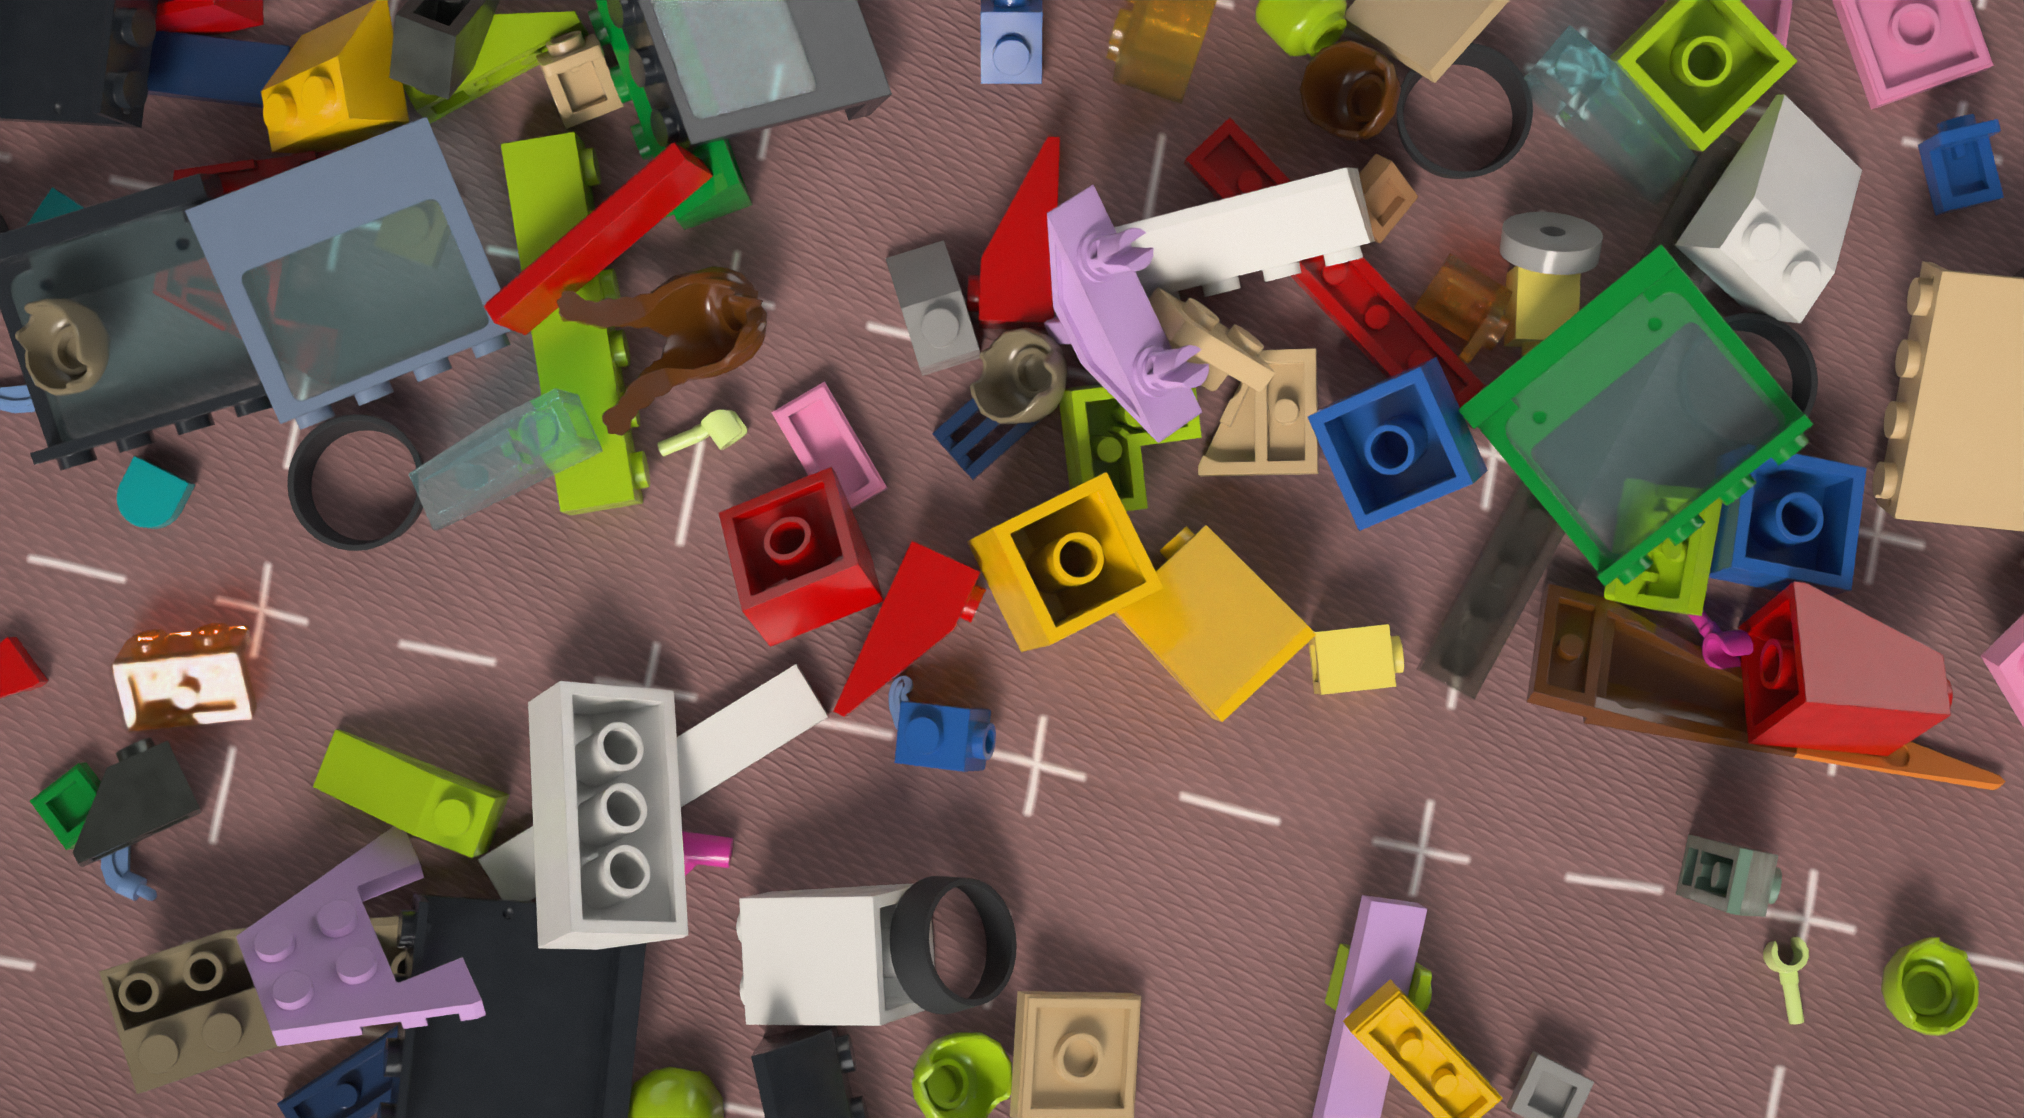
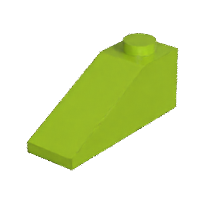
(505, 54)
(411, 794)

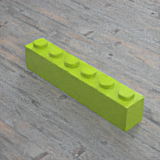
(548, 196)

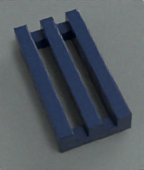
(959, 451)

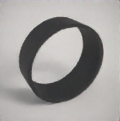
(1516, 89)
(1792, 348)
(302, 469)
(911, 945)

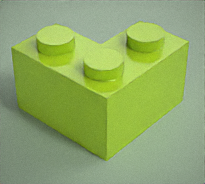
(1107, 439)

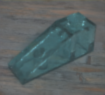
(1608, 115)
(505, 457)

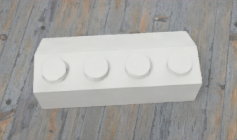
(1256, 233)
(606, 816)

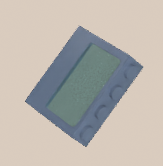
(351, 272)

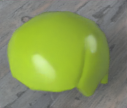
(1930, 987)
(962, 1076)
(675, 1094)

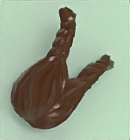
(709, 327)

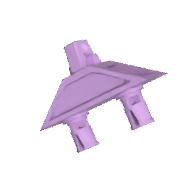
(1111, 318)

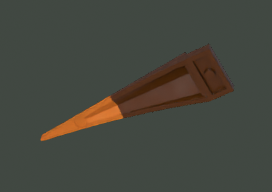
(1644, 679)

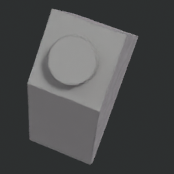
(933, 308)

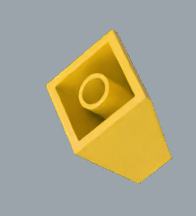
(1065, 564)
(1215, 623)

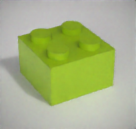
(1702, 65)

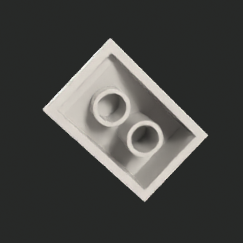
(1776, 216)

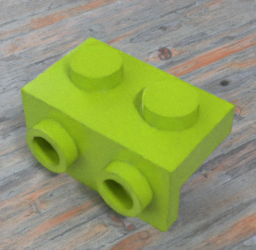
(1677, 576)

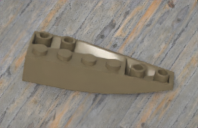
(198, 1006)

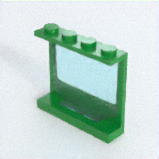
(1638, 417)

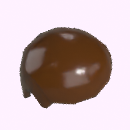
(1350, 90)

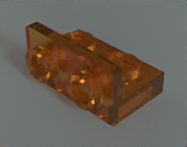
(185, 677)

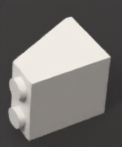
(821, 957)

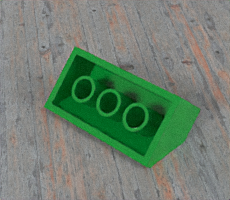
(722, 192)

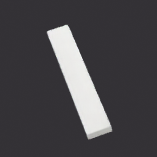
(705, 759)

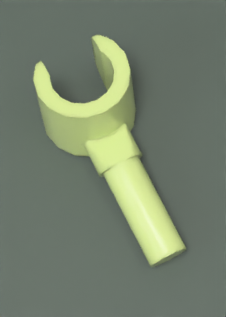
(722, 425)
(1789, 975)

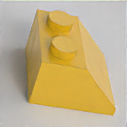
(336, 85)

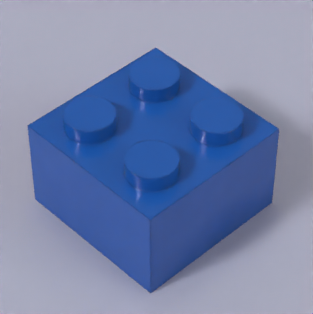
(1398, 444)
(1793, 527)

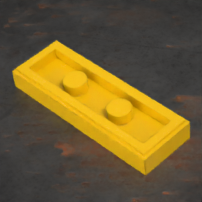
(1421, 1055)

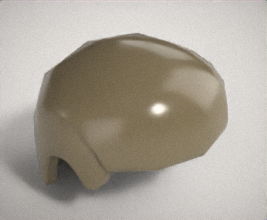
(64, 346)
(1020, 377)

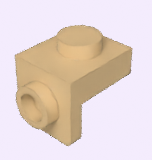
(578, 78)

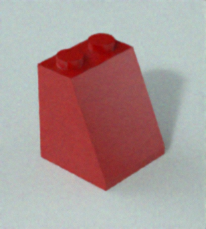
(1837, 678)

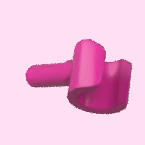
(1719, 647)

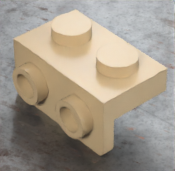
(1224, 349)

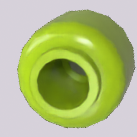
(1302, 25)

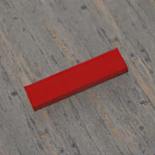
(598, 239)

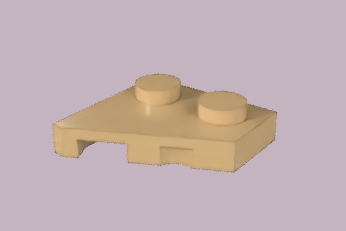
(1270, 428)

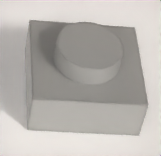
(1549, 1090)

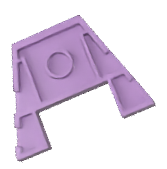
(324, 966)

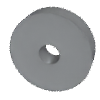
(1551, 243)

